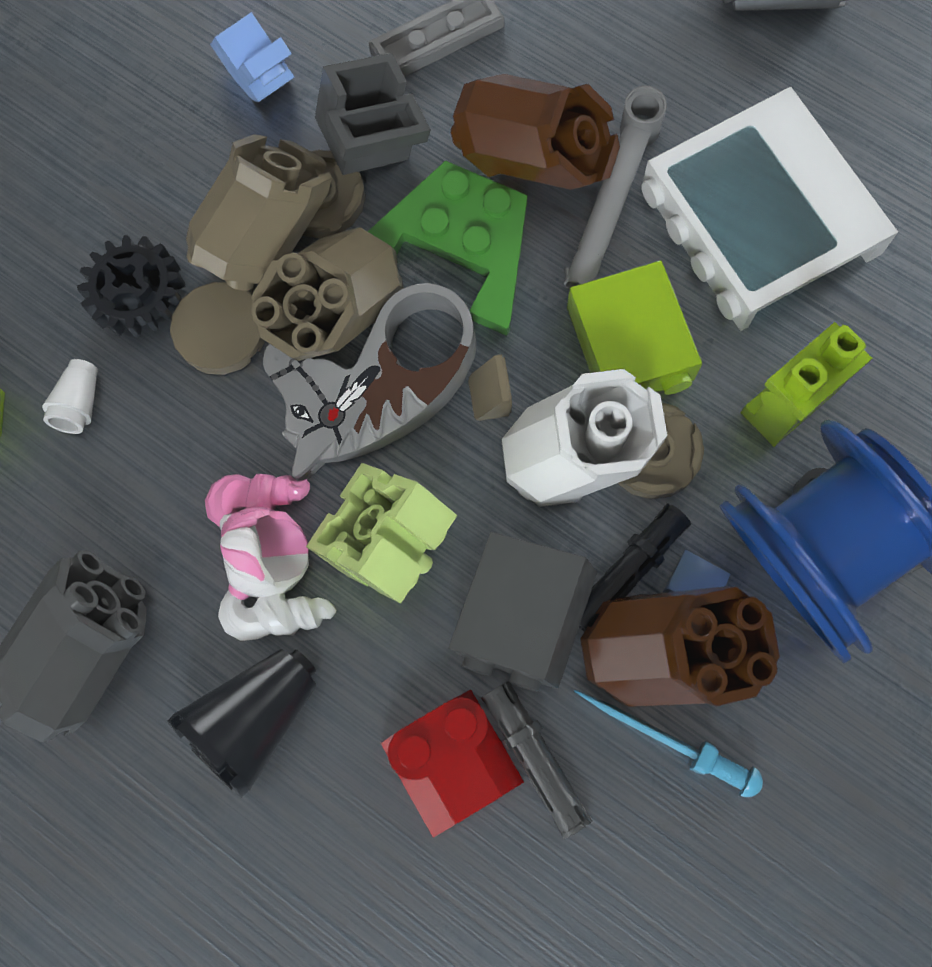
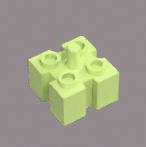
(383, 531)

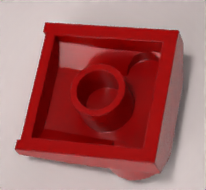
(451, 762)

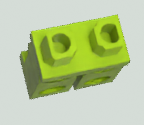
(806, 382)

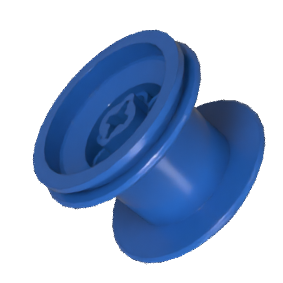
(841, 533)

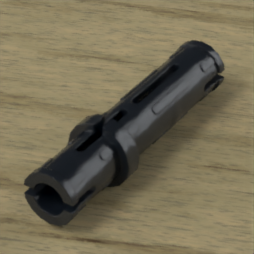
(637, 560)

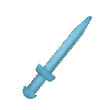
(705, 758)

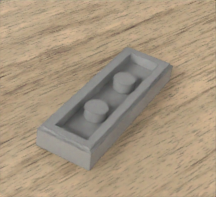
(438, 33)

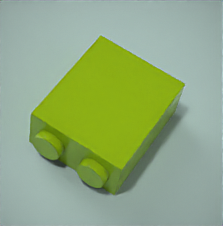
(637, 327)

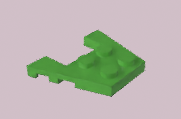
(470, 225)

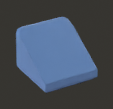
(694, 574)

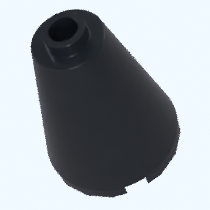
(246, 717)

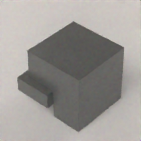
(367, 114)

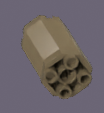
(256, 209)
(325, 293)

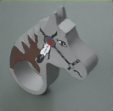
(360, 409)

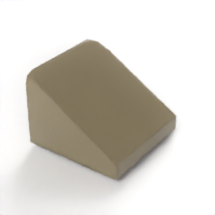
(491, 390)

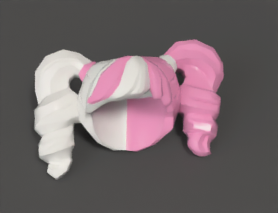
(263, 556)

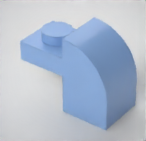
(253, 58)

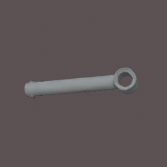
(634, 138)

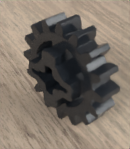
(124, 305)

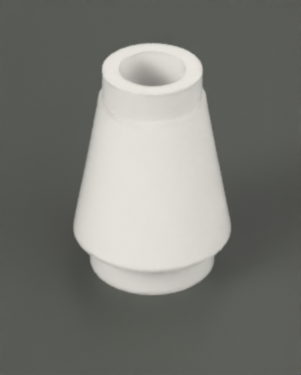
(72, 398)

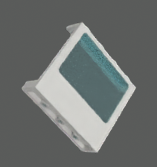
(764, 205)

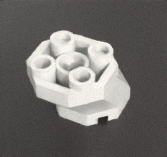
(584, 438)

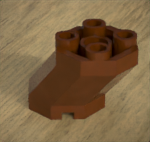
(535, 131)
(682, 647)

